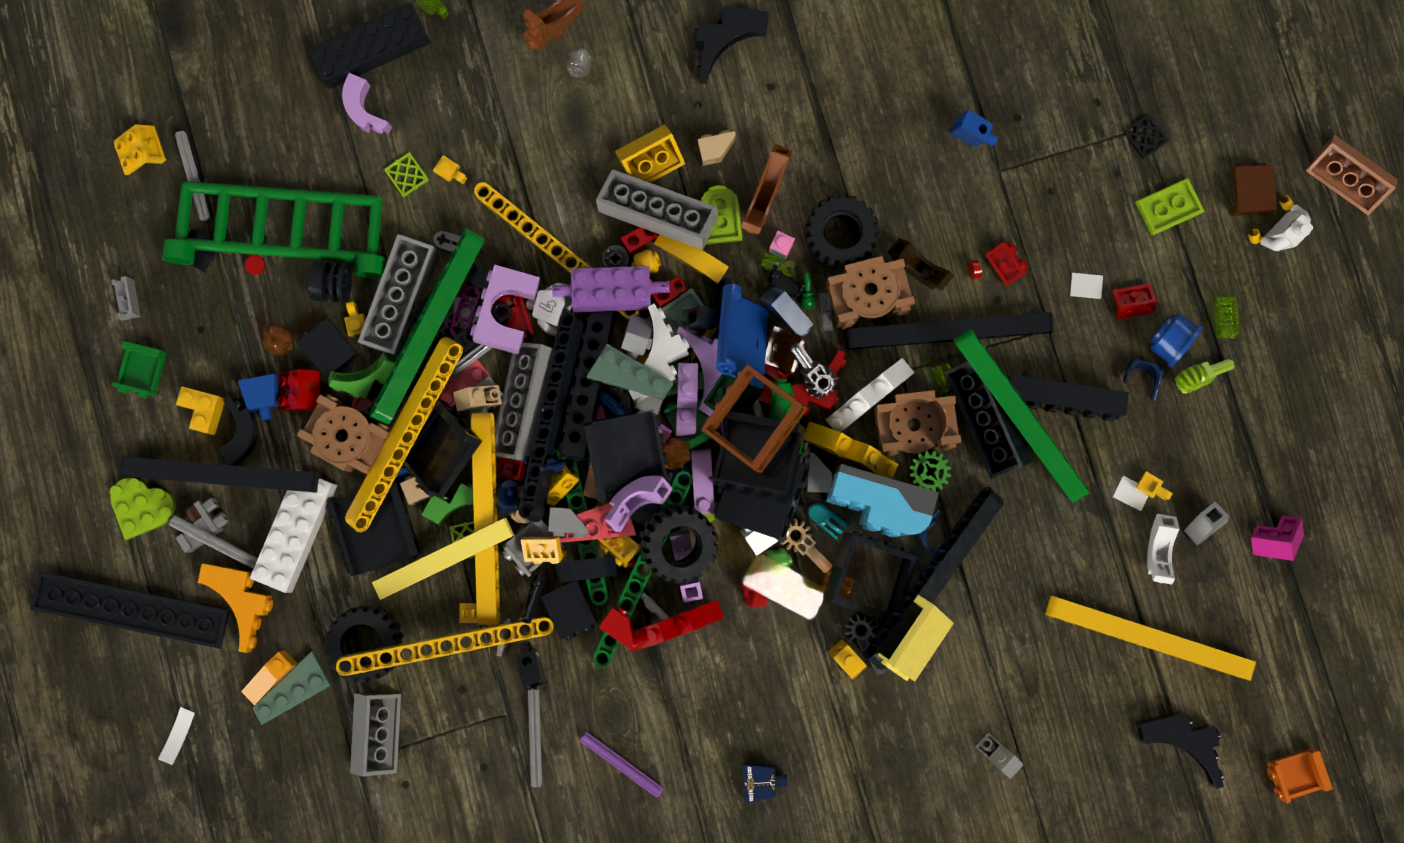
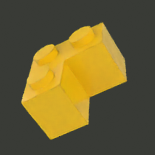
(206, 409)

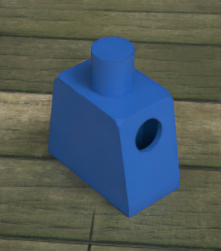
(973, 129)
(261, 394)

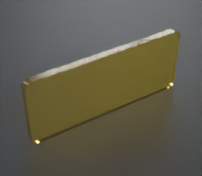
(784, 586)

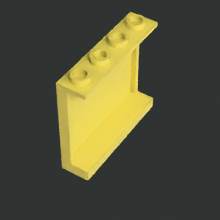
(919, 641)

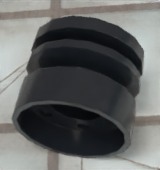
(330, 282)

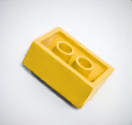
(651, 155)

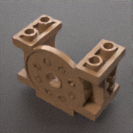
(873, 271)
(942, 422)
(365, 449)

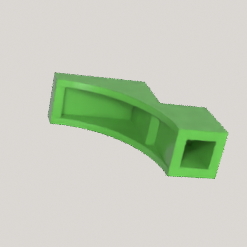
(360, 383)
(439, 508)

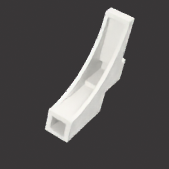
(664, 350)
(870, 395)

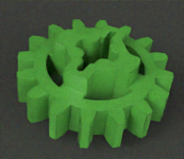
(922, 460)

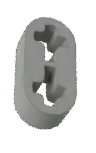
(449, 237)

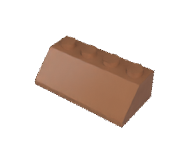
(1352, 175)

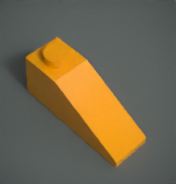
(269, 676)

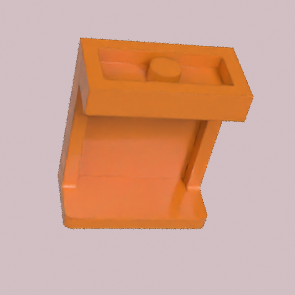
(1298, 774)

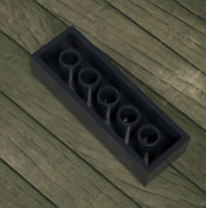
(369, 45)
(1071, 398)
(990, 426)

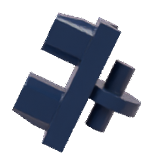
(506, 495)

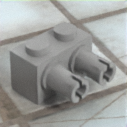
(637, 336)

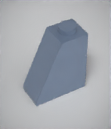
(786, 311)

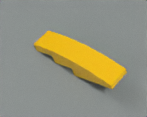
(693, 257)

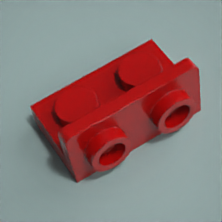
(1007, 262)
(1134, 301)

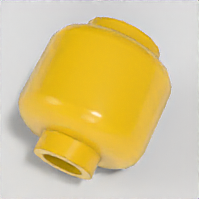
(647, 258)

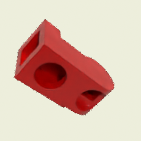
(637, 240)
(676, 289)

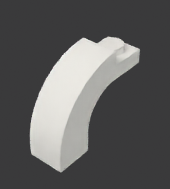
(1160, 548)

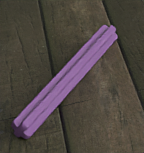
(621, 764)

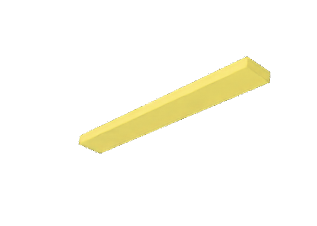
(443, 558)

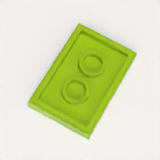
(1169, 207)

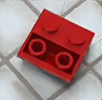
(298, 390)

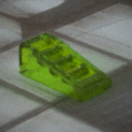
(1227, 329)

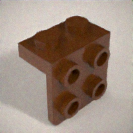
(778, 348)

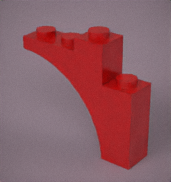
(802, 395)
(677, 625)

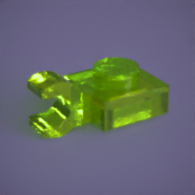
(432, 6)
(769, 260)
(941, 379)

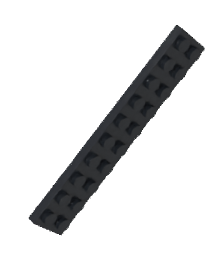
(130, 609)

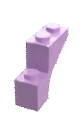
(687, 399)

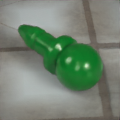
(807, 300)

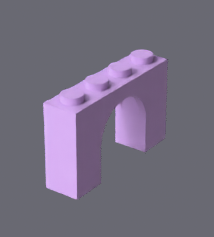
(502, 282)

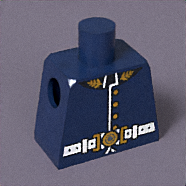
(761, 781)

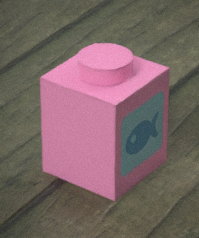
(781, 245)

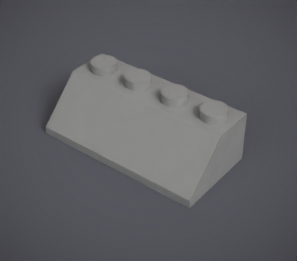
(375, 734)

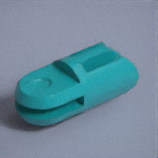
(821, 516)

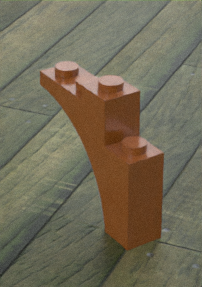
(550, 22)
(767, 189)

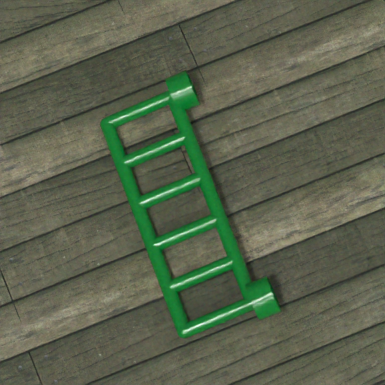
(183, 249)

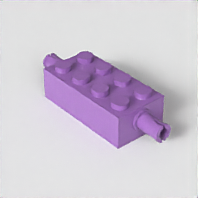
(610, 289)

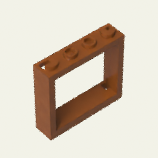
(776, 439)

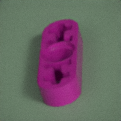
(475, 300)

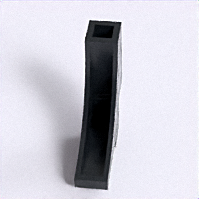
(733, 26)
(1197, 741)

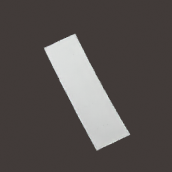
(177, 736)

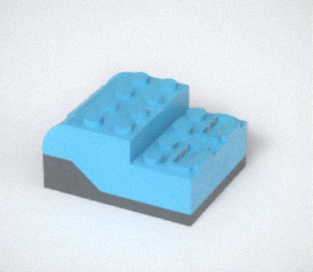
(886, 503)

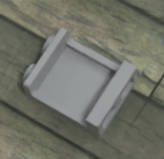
(513, 546)

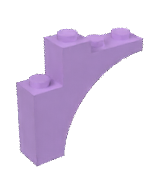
(707, 354)

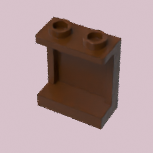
(1254, 189)

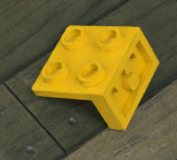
(138, 147)

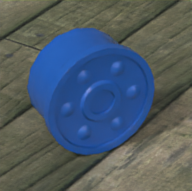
(1174, 338)

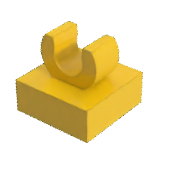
(468, 613)

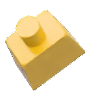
(847, 659)

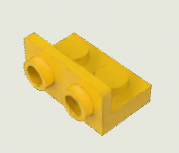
(560, 485)
(622, 548)
(542, 549)

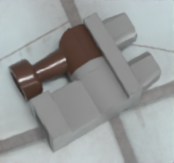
(201, 516)

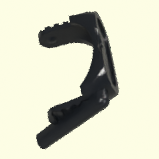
(783, 283)

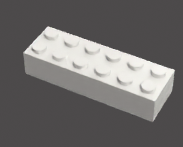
(292, 537)

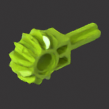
(1201, 375)

